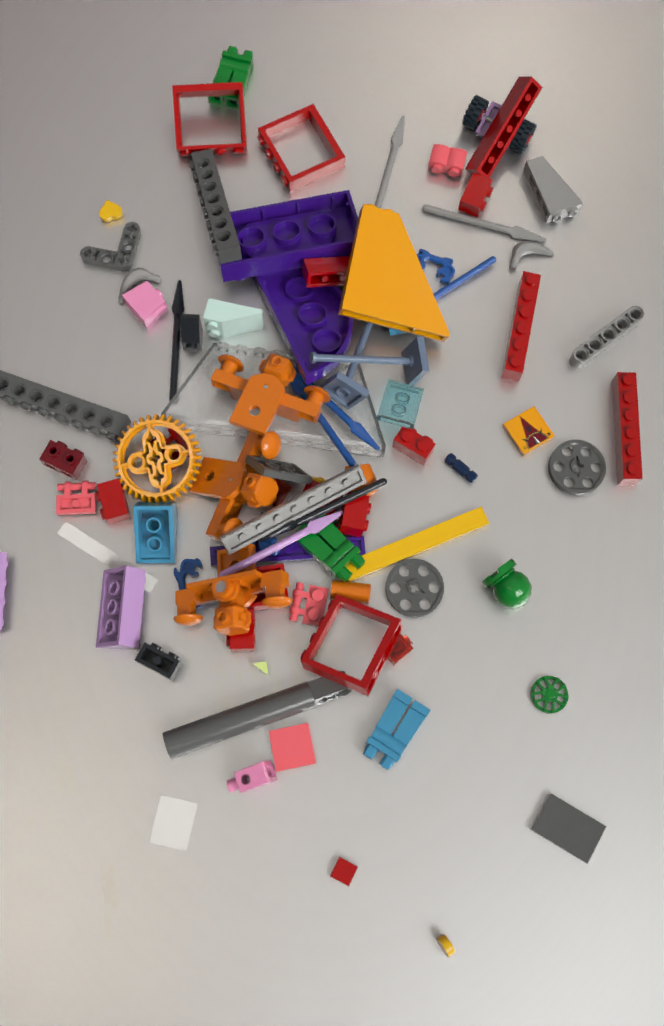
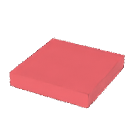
(292, 747)

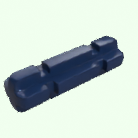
(461, 467)

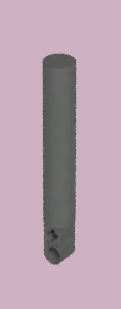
(251, 715)

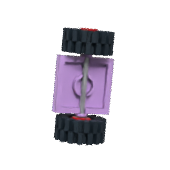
(477, 119)

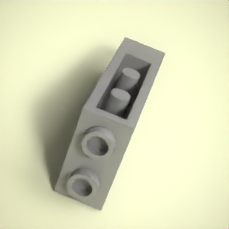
(551, 191)

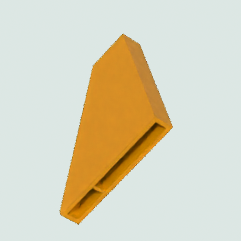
(387, 280)

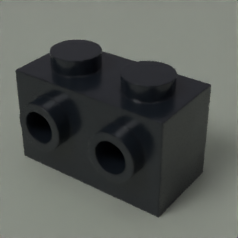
(158, 661)

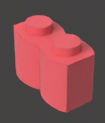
(447, 160)

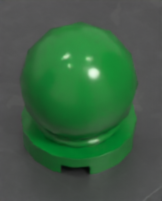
(509, 586)

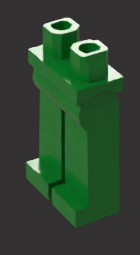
(233, 68)
(332, 551)

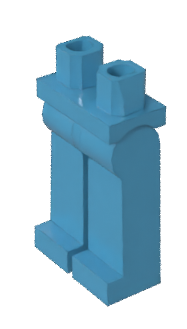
(394, 744)

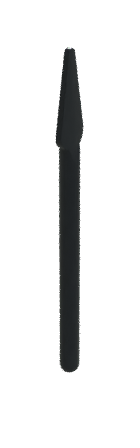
(177, 309)
(327, 508)

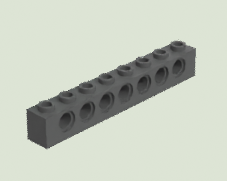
(216, 207)
(66, 403)

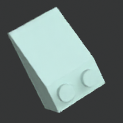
(231, 319)

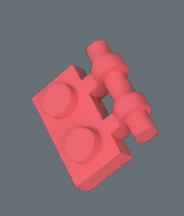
(76, 503)
(314, 607)

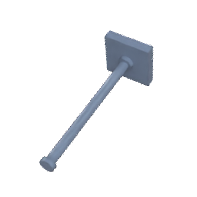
(413, 359)
(342, 387)

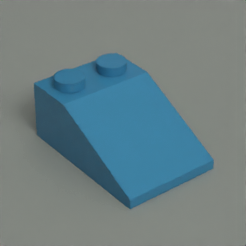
(155, 532)

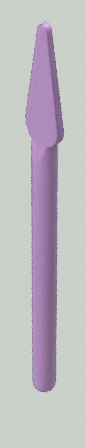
(313, 527)

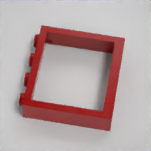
(205, 90)
(314, 173)
(366, 684)

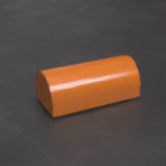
(355, 591)

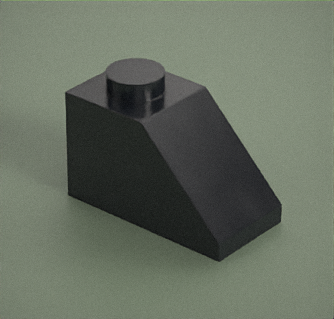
(191, 332)

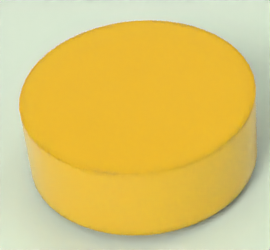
(445, 945)

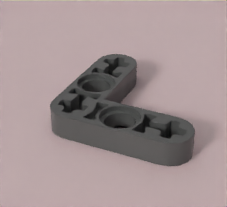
(116, 256)

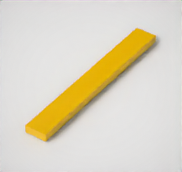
(420, 542)

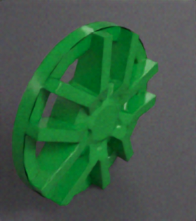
(549, 694)

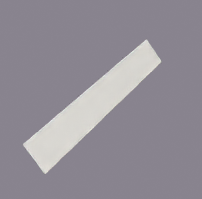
(100, 551)

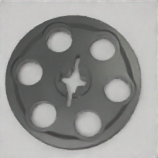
(584, 462)
(423, 585)

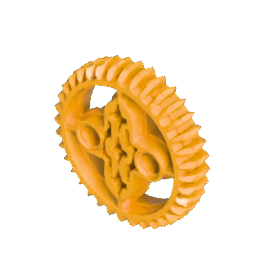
(150, 452)

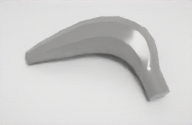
(527, 247)
(132, 278)

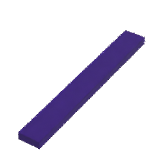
(292, 552)

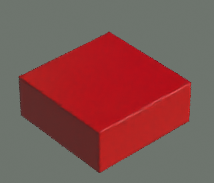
(343, 871)

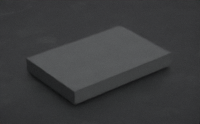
(278, 469)
(568, 828)

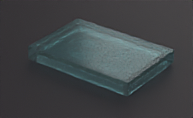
(400, 404)

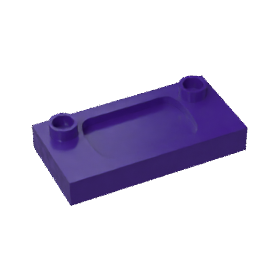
(288, 232)

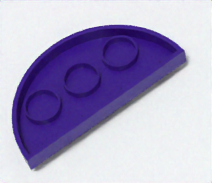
(306, 320)

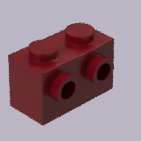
(63, 459)

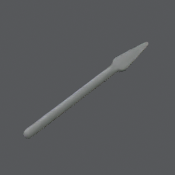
(396, 141)
(515, 232)

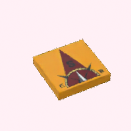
(528, 430)

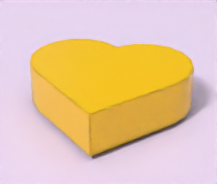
(110, 211)

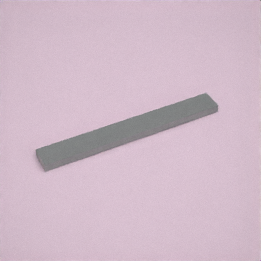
(293, 509)

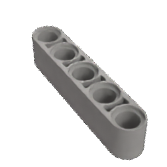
(610, 330)

